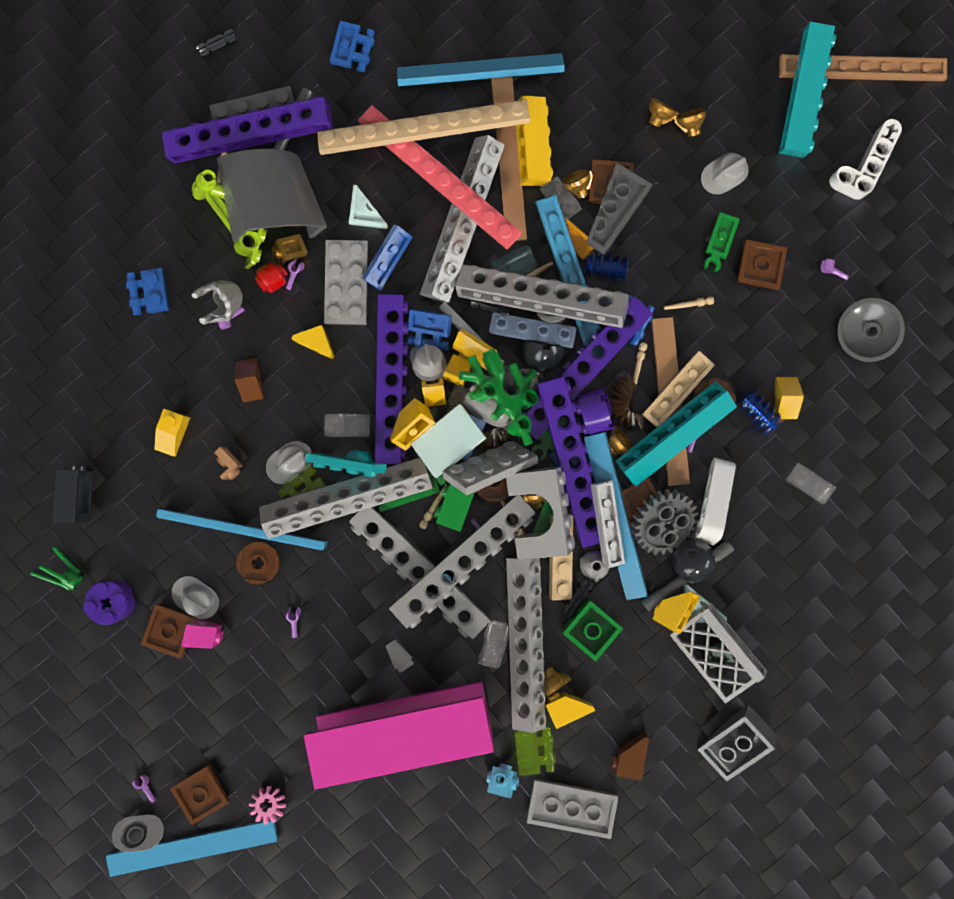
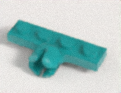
(355, 462)

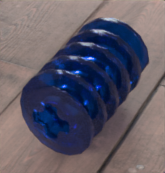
(606, 266)
(760, 412)

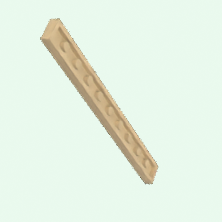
(423, 127)

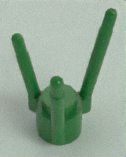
(67, 580)

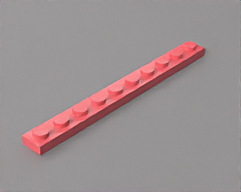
(449, 186)

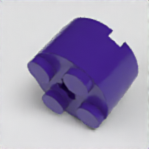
(595, 411)
(97, 604)

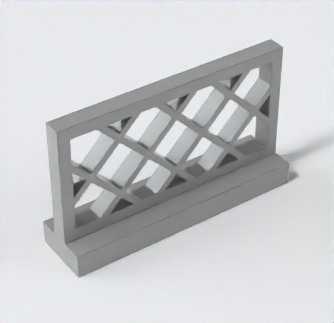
(735, 647)

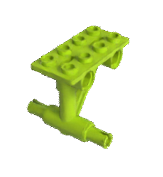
(208, 188)

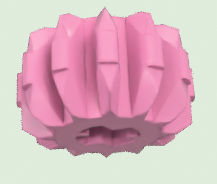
(270, 813)

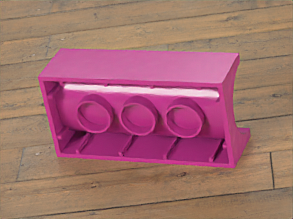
(399, 735)

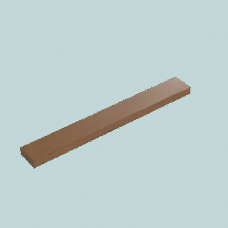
(874, 68)
(508, 164)
(666, 370)

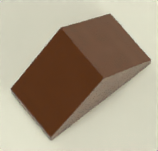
(248, 380)

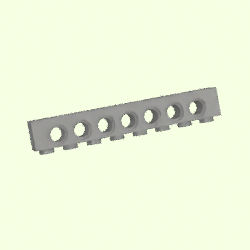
(458, 226)
(469, 287)
(344, 498)
(523, 515)
(385, 529)
(526, 644)

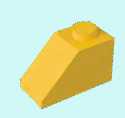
(457, 364)
(434, 392)
(411, 424)
(170, 431)
(676, 611)
(567, 708)

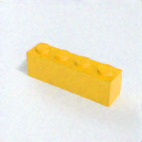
(533, 144)

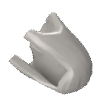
(226, 296)
(485, 409)

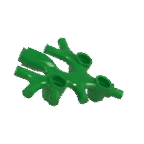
(493, 388)

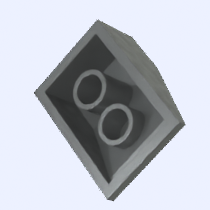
(738, 743)

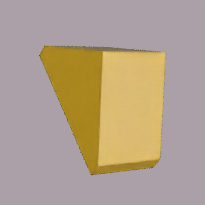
(316, 340)
(788, 397)

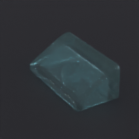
(518, 261)

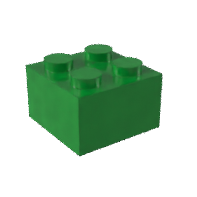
(454, 508)
(591, 629)

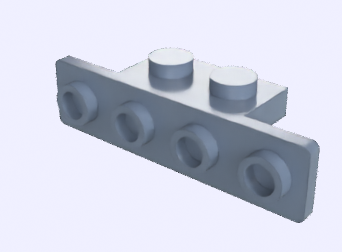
(532, 330)

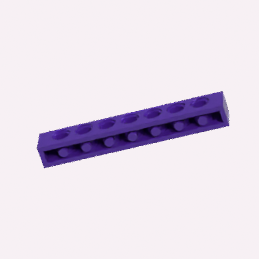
(319, 121)
(386, 305)
(639, 315)
(547, 390)

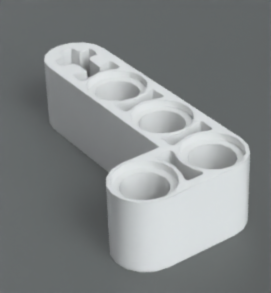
(871, 158)
(715, 502)

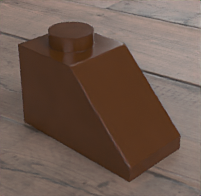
(631, 758)

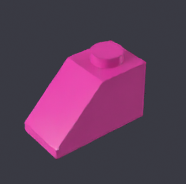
(202, 634)

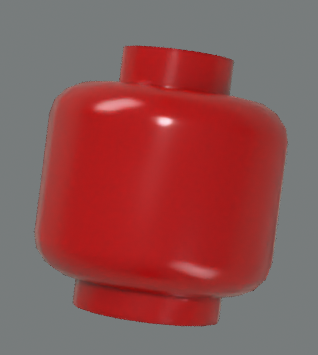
(270, 277)

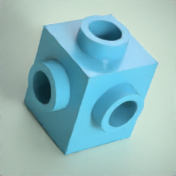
(510, 781)

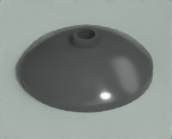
(856, 325)

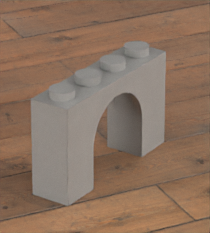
(550, 485)

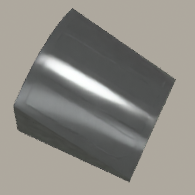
(268, 191)

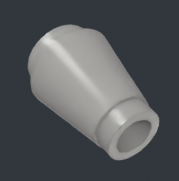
(399, 656)

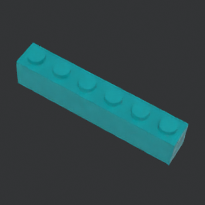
(807, 89)
(676, 433)

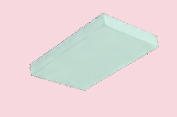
(448, 441)

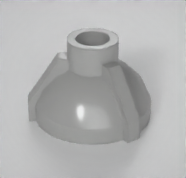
(587, 562)

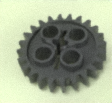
(664, 521)

